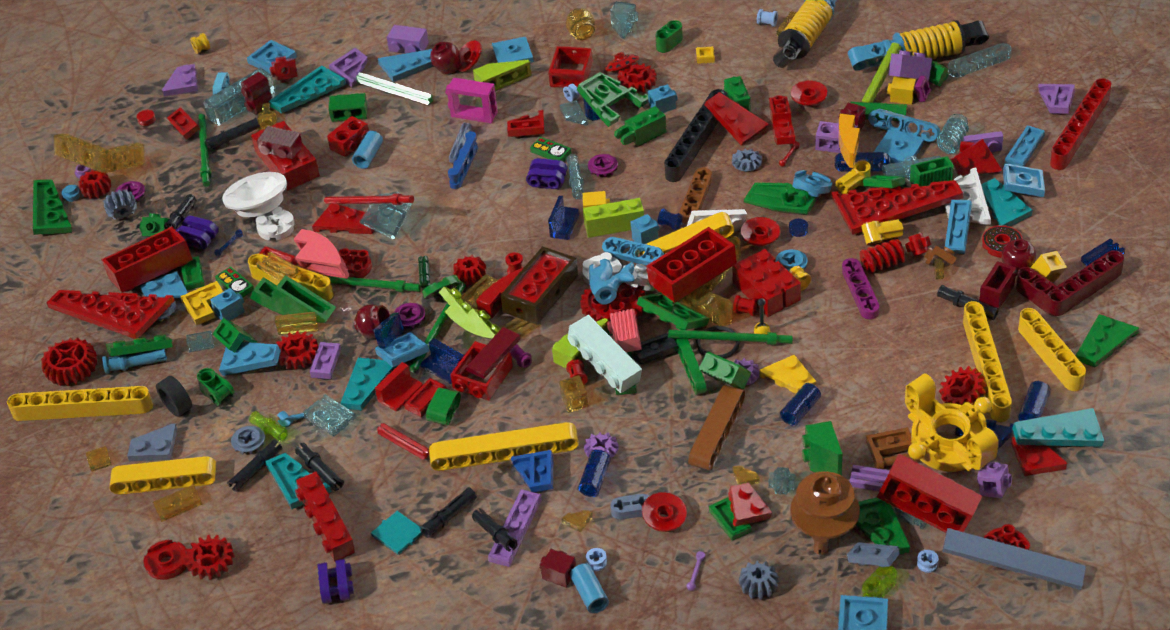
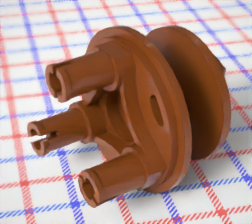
(824, 508)

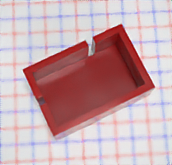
(765, 278)

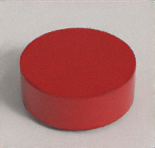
(146, 117)

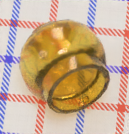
(580, 23)

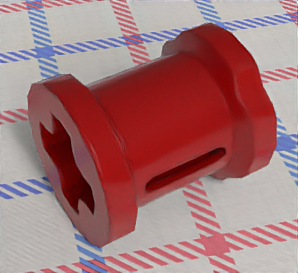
(514, 262)
(745, 305)
(578, 370)

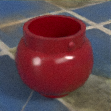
(445, 57)
(1019, 254)
(369, 318)

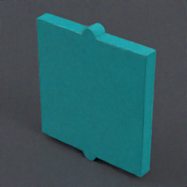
(397, 532)

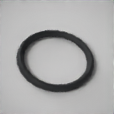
(719, 328)

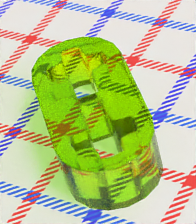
(875, 580)

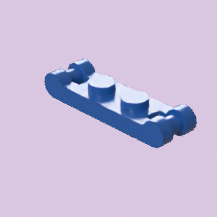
(463, 163)

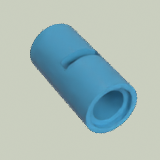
(367, 149)
(589, 588)

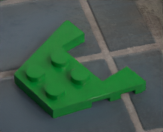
(603, 91)

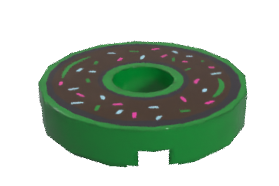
(433, 290)

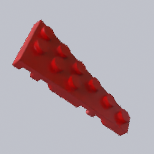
(893, 203)

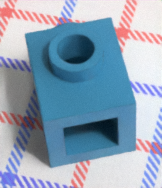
(662, 98)
(644, 229)
(227, 305)

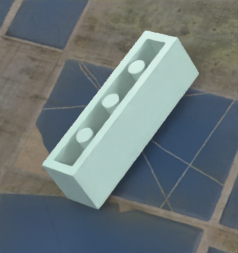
(604, 354)

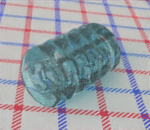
(953, 133)

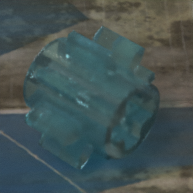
(781, 480)

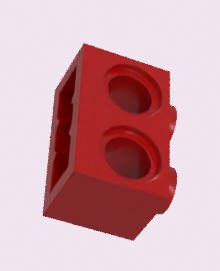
(347, 136)

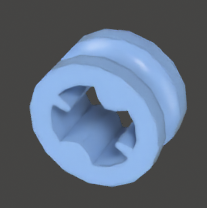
(571, 92)
(596, 553)
(927, 566)

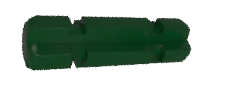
(424, 271)

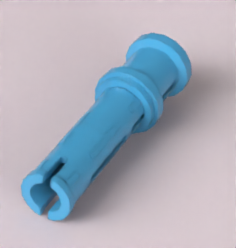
(125, 361)

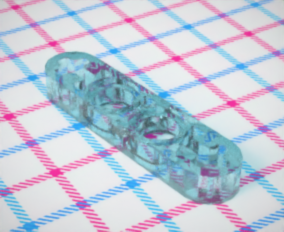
(961, 67)

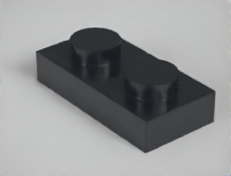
(655, 348)

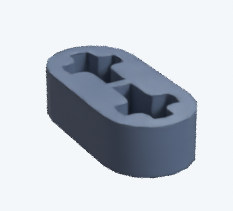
(630, 505)

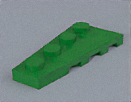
(48, 209)

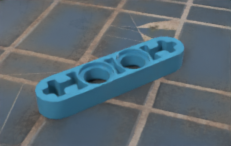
(904, 124)
(635, 248)

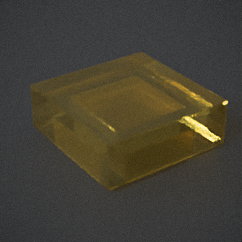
(98, 458)

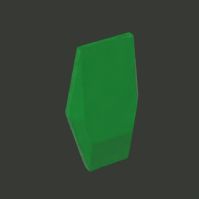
(780, 198)

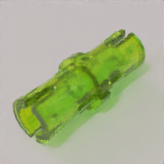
(275, 430)

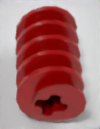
(882, 254)

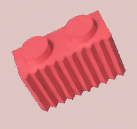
(625, 330)

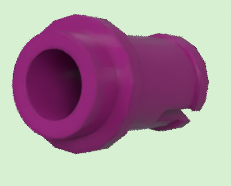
(523, 358)

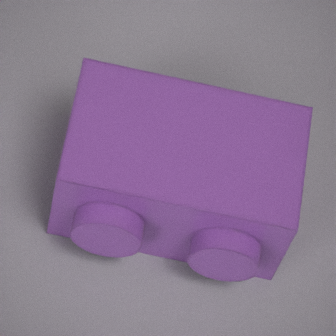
(407, 39)
(909, 66)

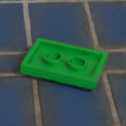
(676, 313)

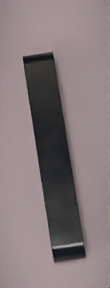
(691, 141)

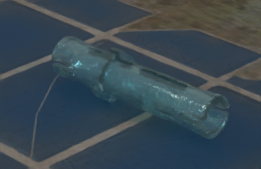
(576, 181)

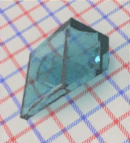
(386, 217)

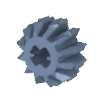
(120, 204)
(758, 580)

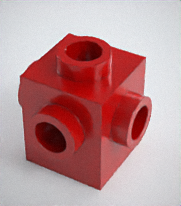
(289, 66)

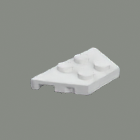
(973, 191)

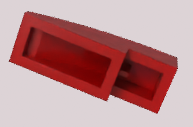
(490, 299)

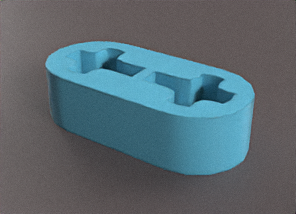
(221, 82)

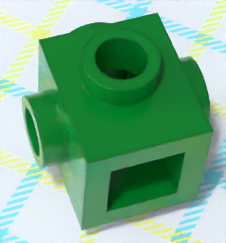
(153, 224)

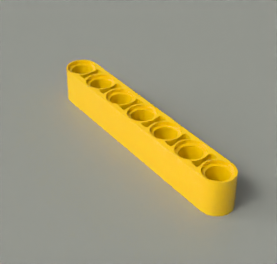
(987, 360)
(80, 403)
(502, 446)

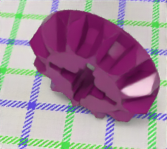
(608, 161)
(136, 187)
(406, 309)

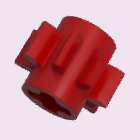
(918, 244)

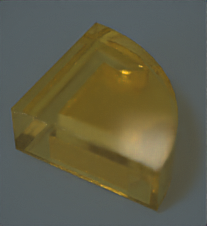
(938, 265)
(745, 476)
(577, 520)

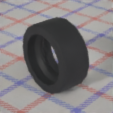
(174, 396)

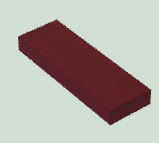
(493, 352)

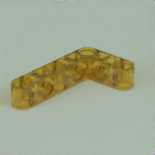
(98, 157)
(709, 304)

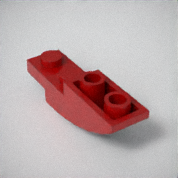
(781, 120)

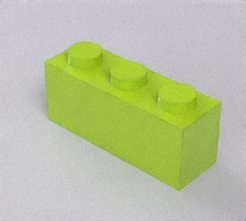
(611, 217)

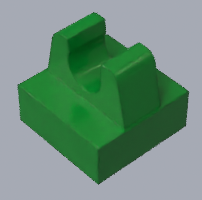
(938, 73)

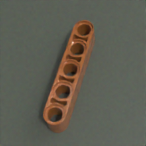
(716, 427)

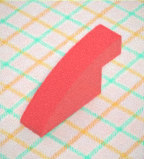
(319, 255)

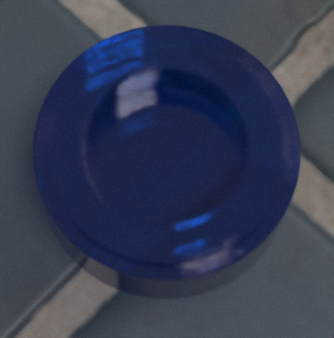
(798, 227)

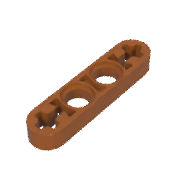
(696, 195)

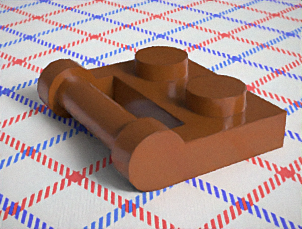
(888, 443)

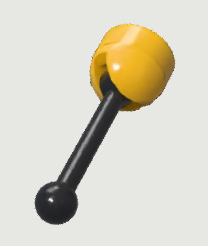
(761, 327)

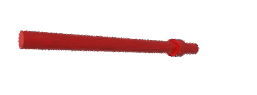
(395, 199)

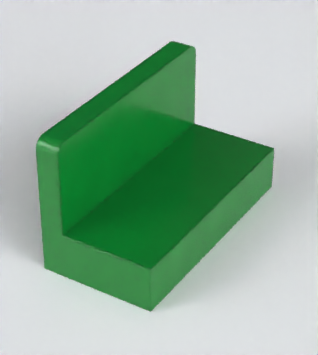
(231, 335)

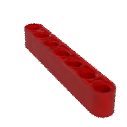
(1080, 124)

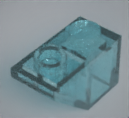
(623, 17)

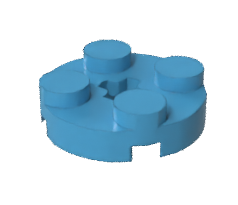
(814, 184)

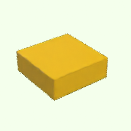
(705, 55)

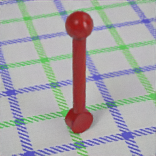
(782, 163)

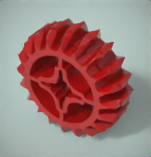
(69, 361)

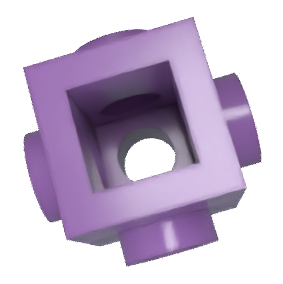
(994, 479)

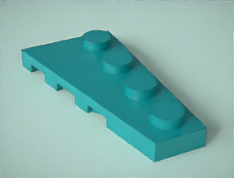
(308, 88)
(1064, 429)

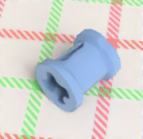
(767, 17)

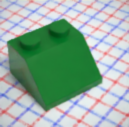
(822, 448)

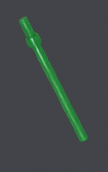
(205, 170)
(398, 286)
(434, 331)
(770, 338)

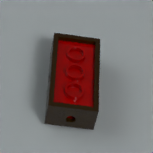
(539, 285)

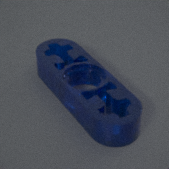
(868, 156)

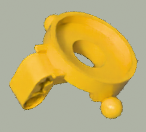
(971, 450)

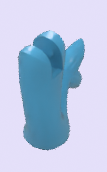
(603, 284)

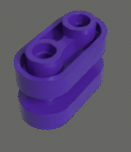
(546, 173)
(198, 231)
(344, 587)

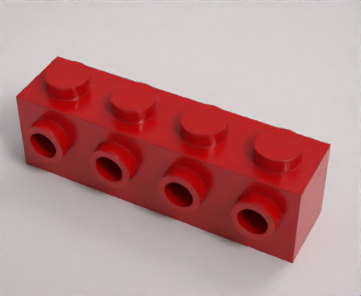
(325, 516)

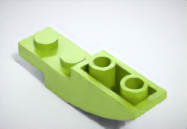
(468, 317)

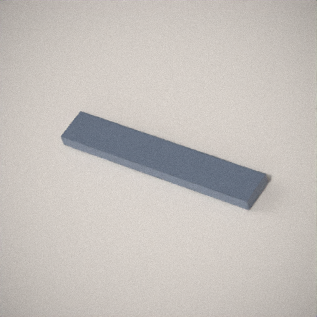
(1014, 558)

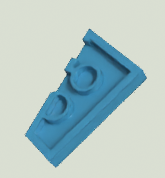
(406, 64)
(249, 357)

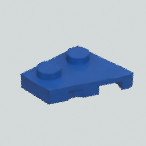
(535, 470)

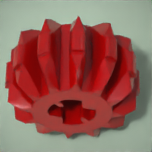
(94, 184)
(469, 269)

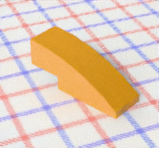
(848, 138)

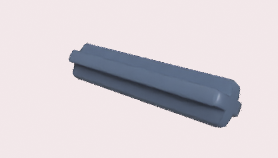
(459, 142)

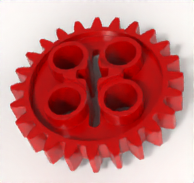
(625, 299)

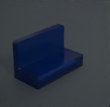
(562, 220)
(441, 360)

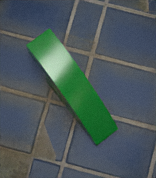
(291, 298)

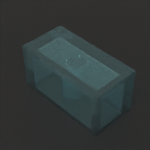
(200, 341)

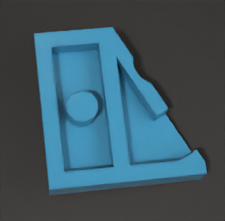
(166, 285)

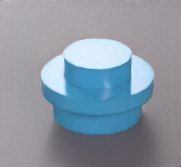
(71, 193)

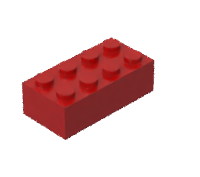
(296, 170)
(147, 259)
(691, 264)
(928, 495)

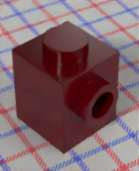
(858, 111)
(557, 567)

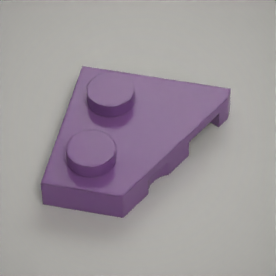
(349, 66)
(181, 81)
(1057, 97)

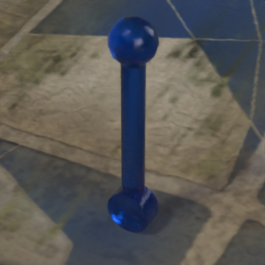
(238, 233)

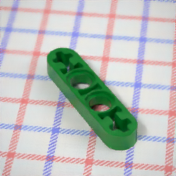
(691, 366)

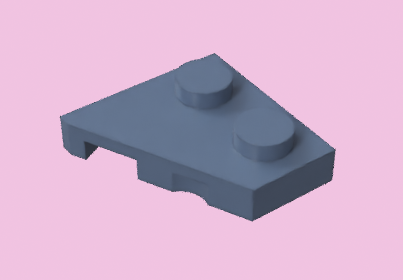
(153, 445)

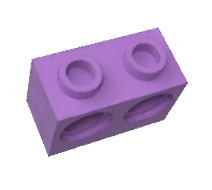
(827, 137)

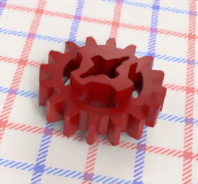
(638, 77)
(297, 349)
(963, 386)
(207, 557)

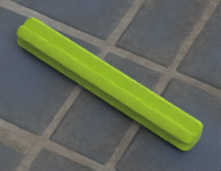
(881, 74)

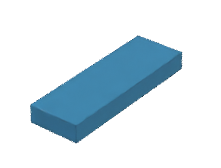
(1025, 146)
(958, 225)

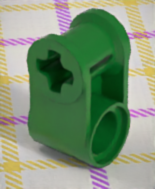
(214, 385)

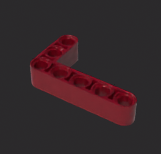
(1061, 298)

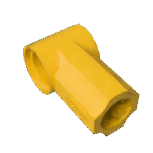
(854, 178)
(878, 232)

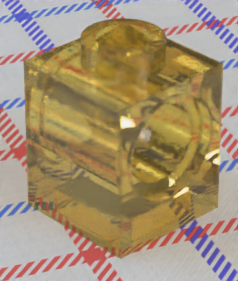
(573, 394)

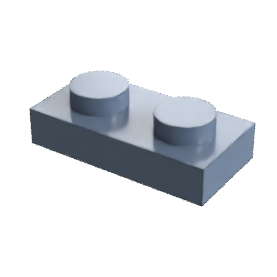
(873, 554)

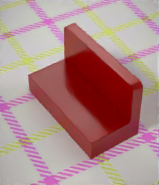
(397, 387)

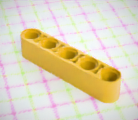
(718, 222)
(312, 281)
(1052, 349)
(162, 475)

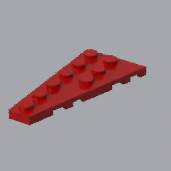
(117, 312)

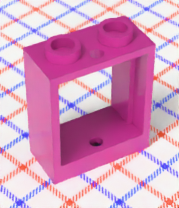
(484, 90)

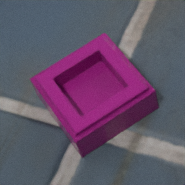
(922, 88)

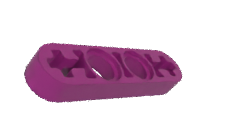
(863, 287)

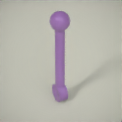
(700, 556)

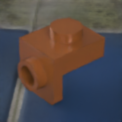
(945, 253)

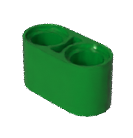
(669, 36)
(443, 406)

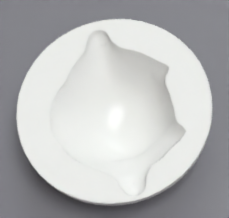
(255, 194)

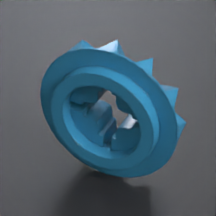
(788, 256)

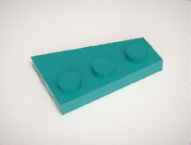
(1004, 204)
(363, 380)
(285, 473)

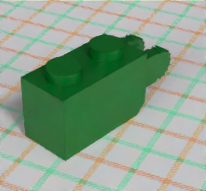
(642, 127)

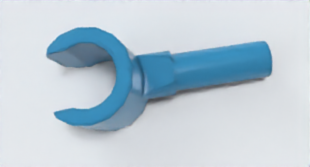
(286, 420)

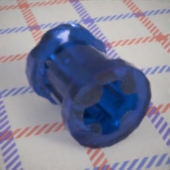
(670, 219)

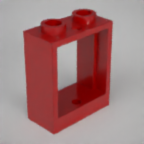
(564, 77)
(478, 389)

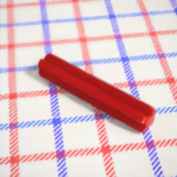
(403, 441)

